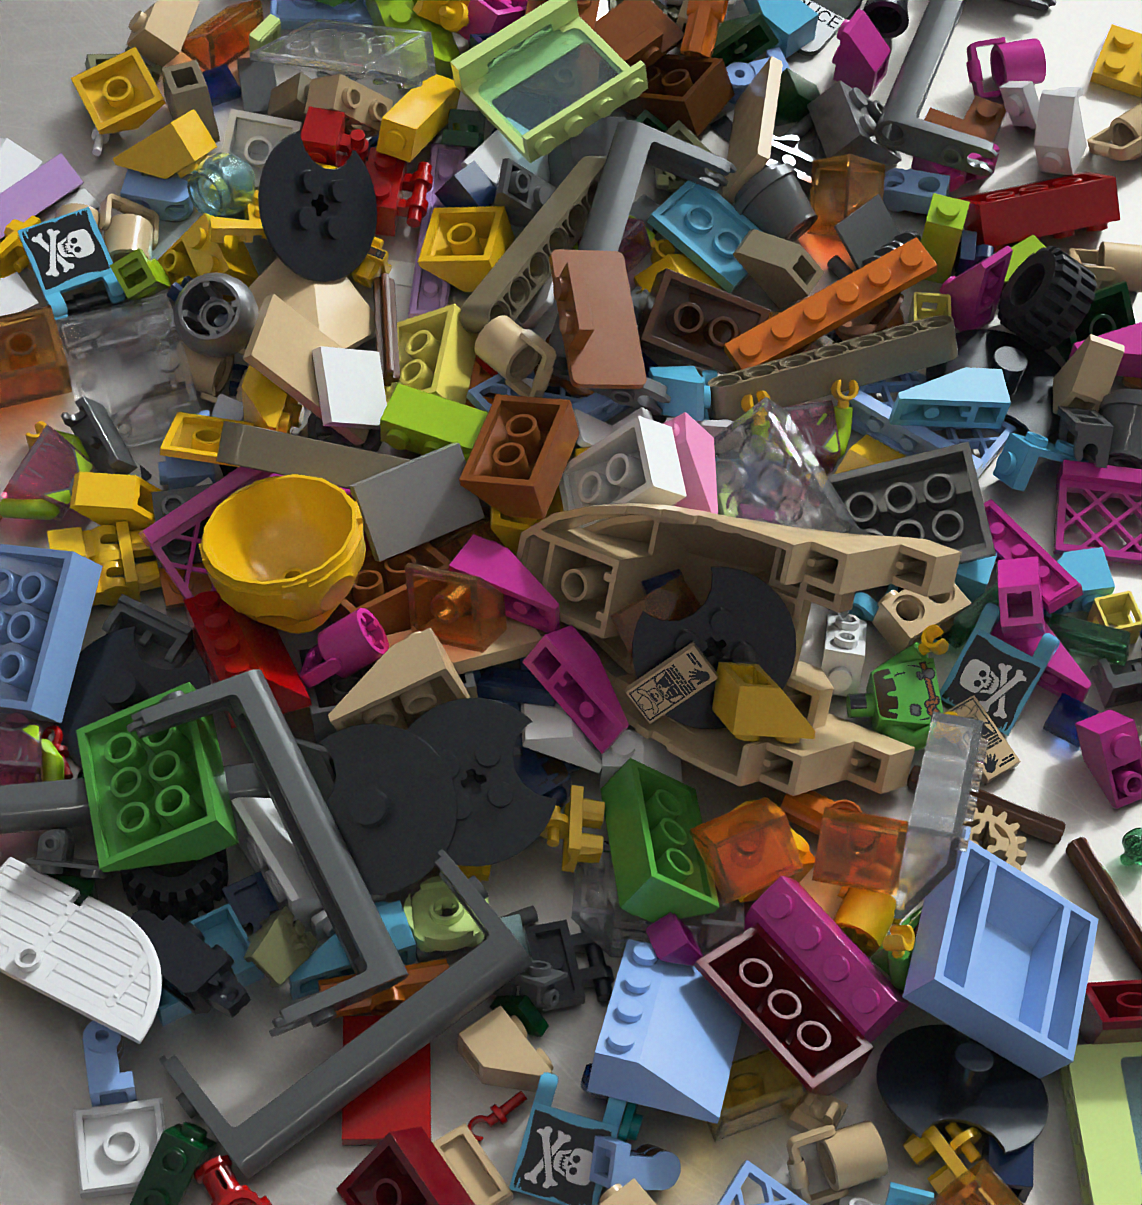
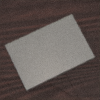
(415, 502)

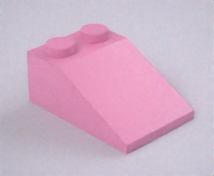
(697, 463)

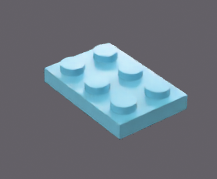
(705, 231)

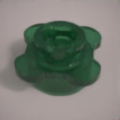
(1133, 847)

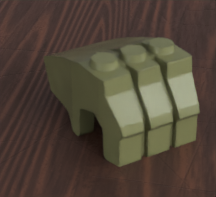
(280, 946)

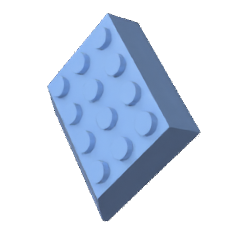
(1003, 961)

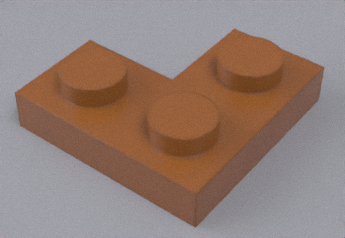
(981, 120)

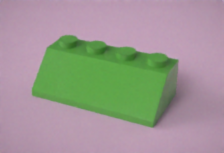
(652, 846)

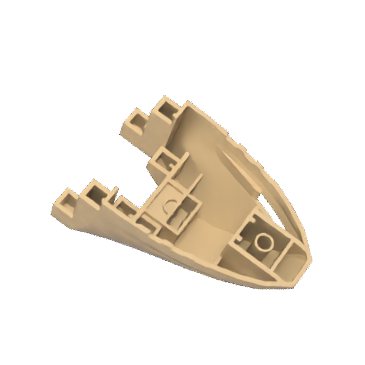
(601, 572)

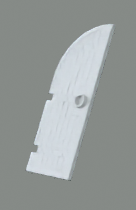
(76, 953)

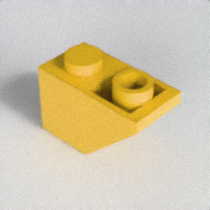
(114, 499)

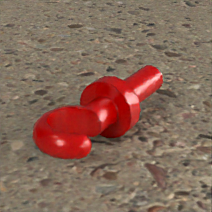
(61, 748)
(498, 1113)

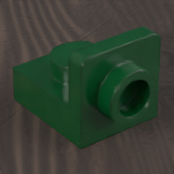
(464, 128)

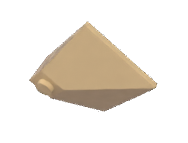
(330, 305)
(401, 685)

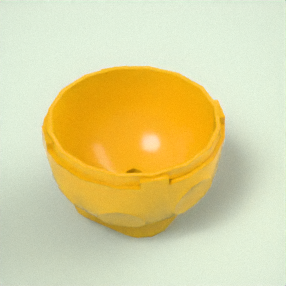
(285, 550)

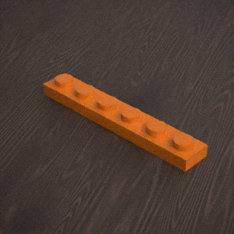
(832, 306)

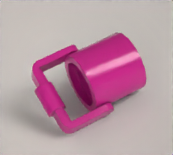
(1008, 62)
(345, 647)

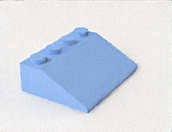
(42, 627)
(665, 1038)

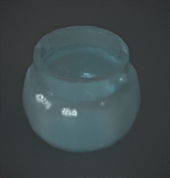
(221, 185)

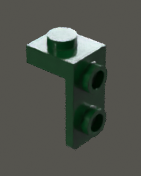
(173, 1165)

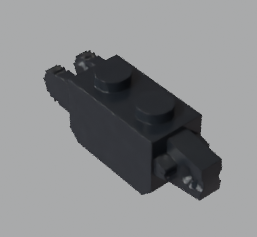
(191, 968)

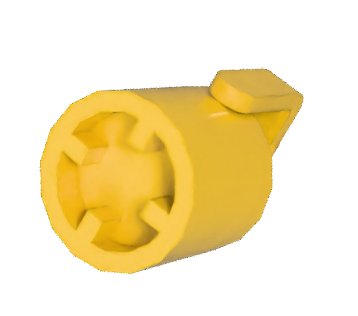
(866, 917)

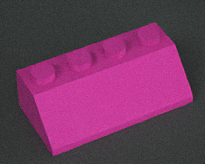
(827, 956)

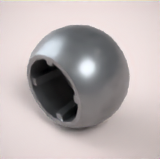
(241, 315)

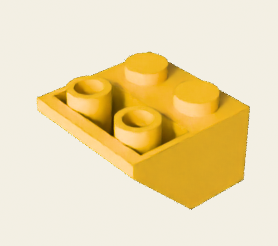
(197, 256)
(269, 404)
(756, 706)

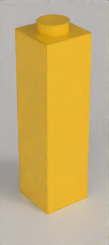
(417, 118)

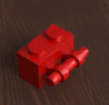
(327, 140)
(389, 182)

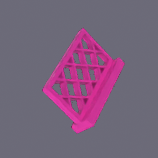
(1104, 482)
(190, 515)

